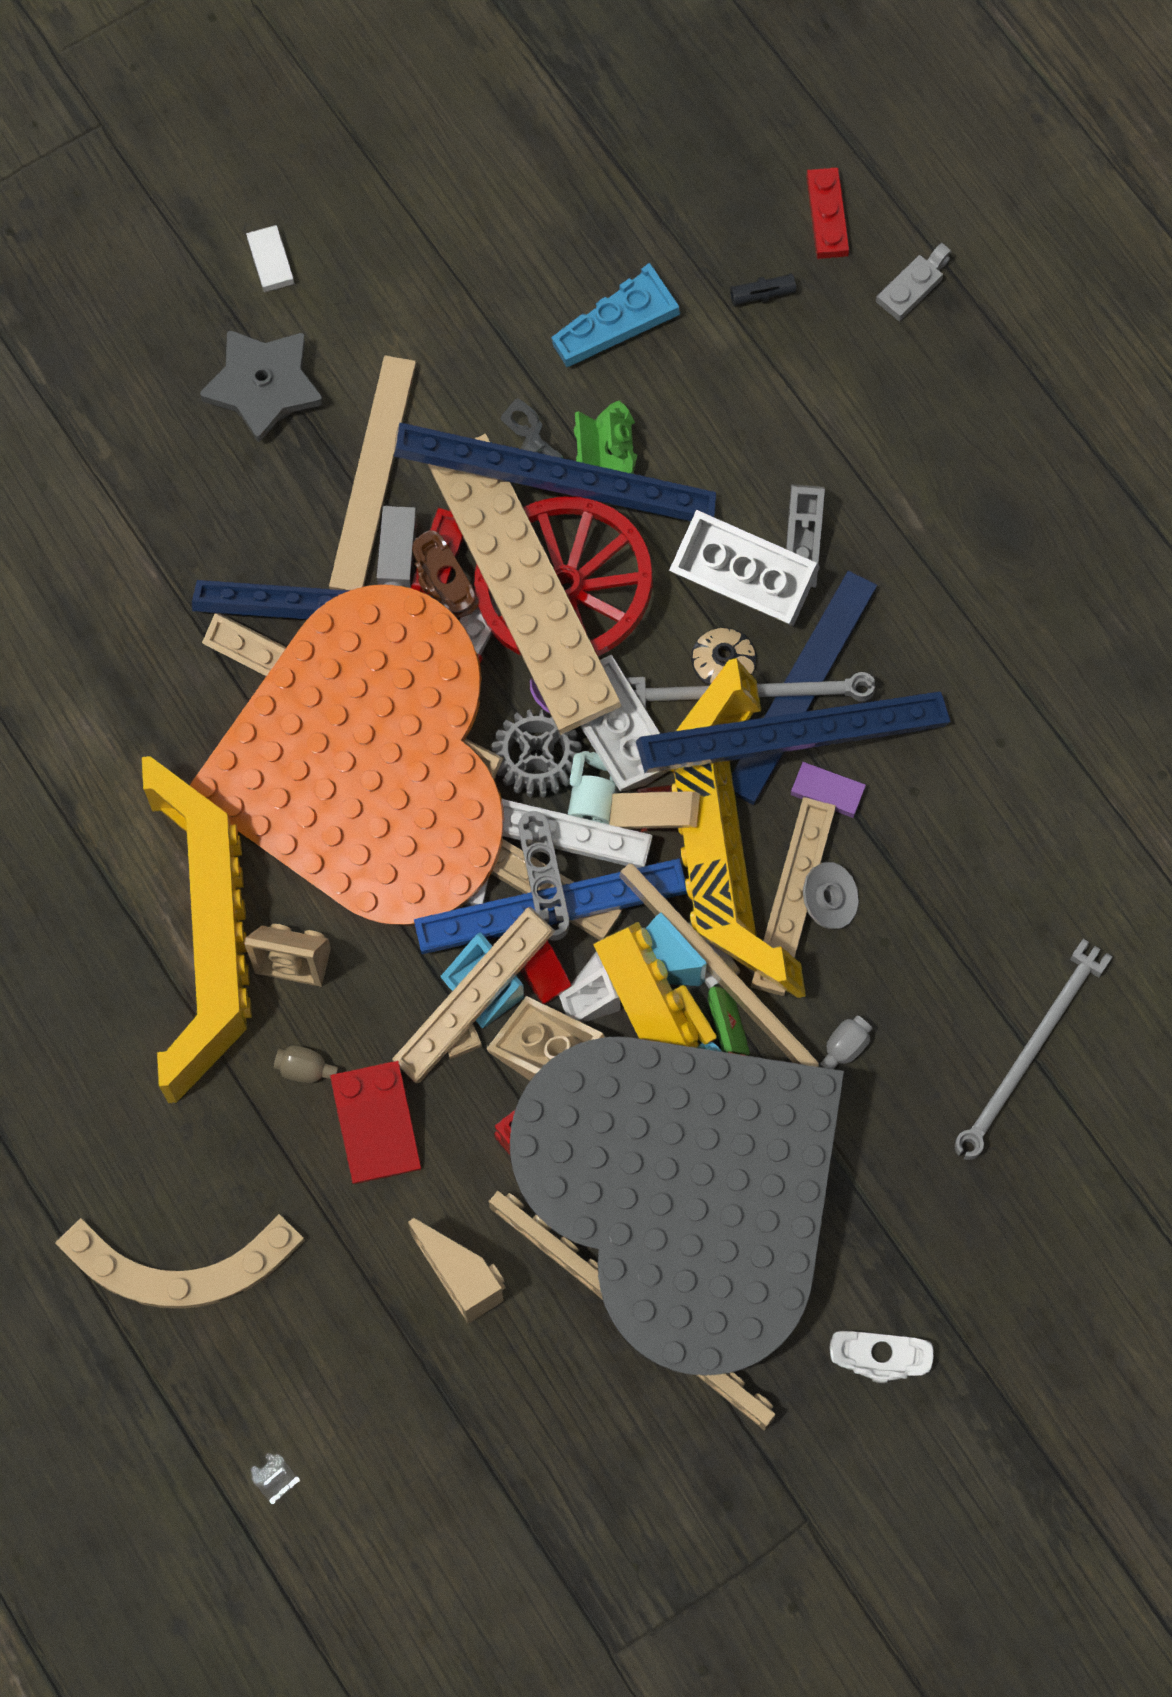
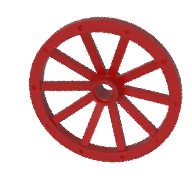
(568, 573)

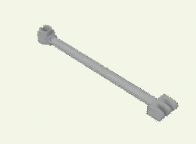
(845, 687)
(1086, 965)

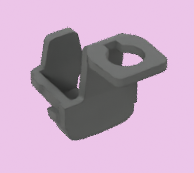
(532, 441)

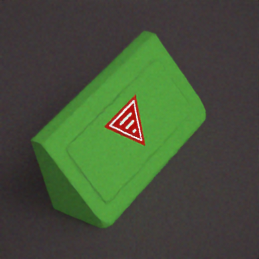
(727, 1022)

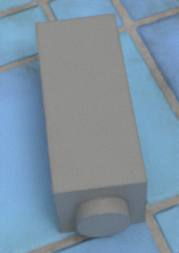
(396, 545)

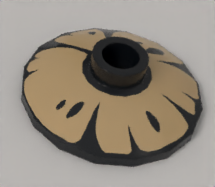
(705, 652)

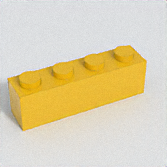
(644, 987)

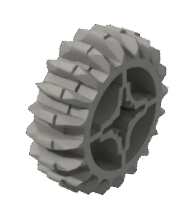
(520, 772)

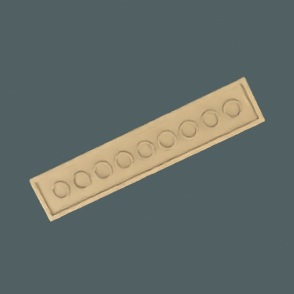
(529, 596)

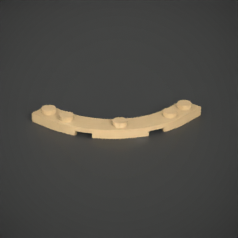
(180, 1288)

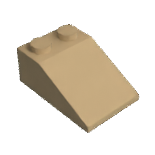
(288, 954)
(536, 1036)
(463, 1273)

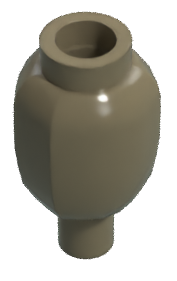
(302, 1065)

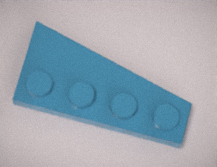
(628, 312)

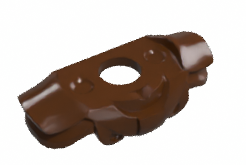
(432, 556)

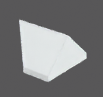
(591, 993)

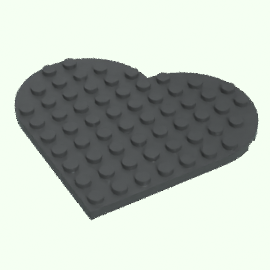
(692, 1184)

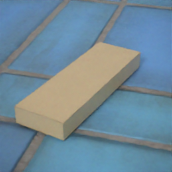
(655, 810)

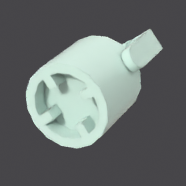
(590, 794)

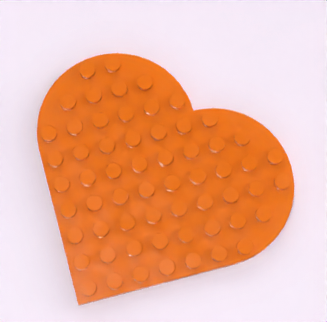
(361, 760)

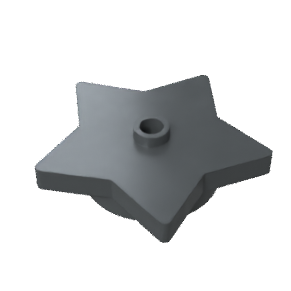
(262, 381)

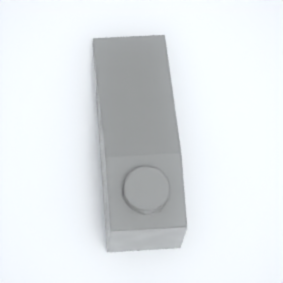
(805, 521)

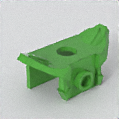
(610, 432)

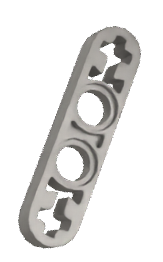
(543, 875)

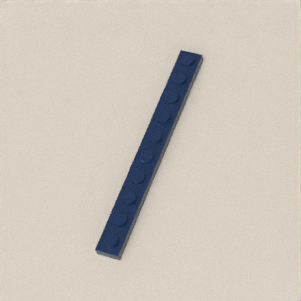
(551, 473)
(791, 732)

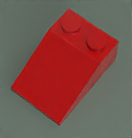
(375, 1122)

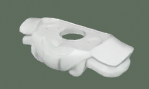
(908, 1356)

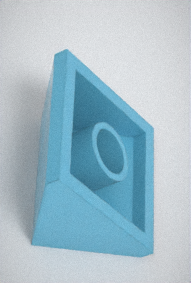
(465, 963)

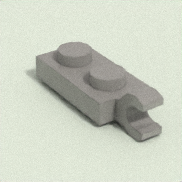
(914, 283)

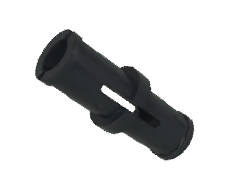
(783, 285)

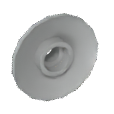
(830, 895)

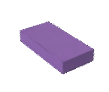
(828, 788)

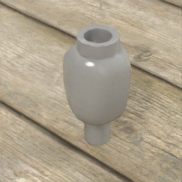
(847, 1042)

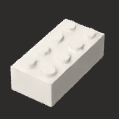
(744, 568)

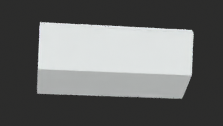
(617, 731)

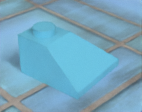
(679, 957)

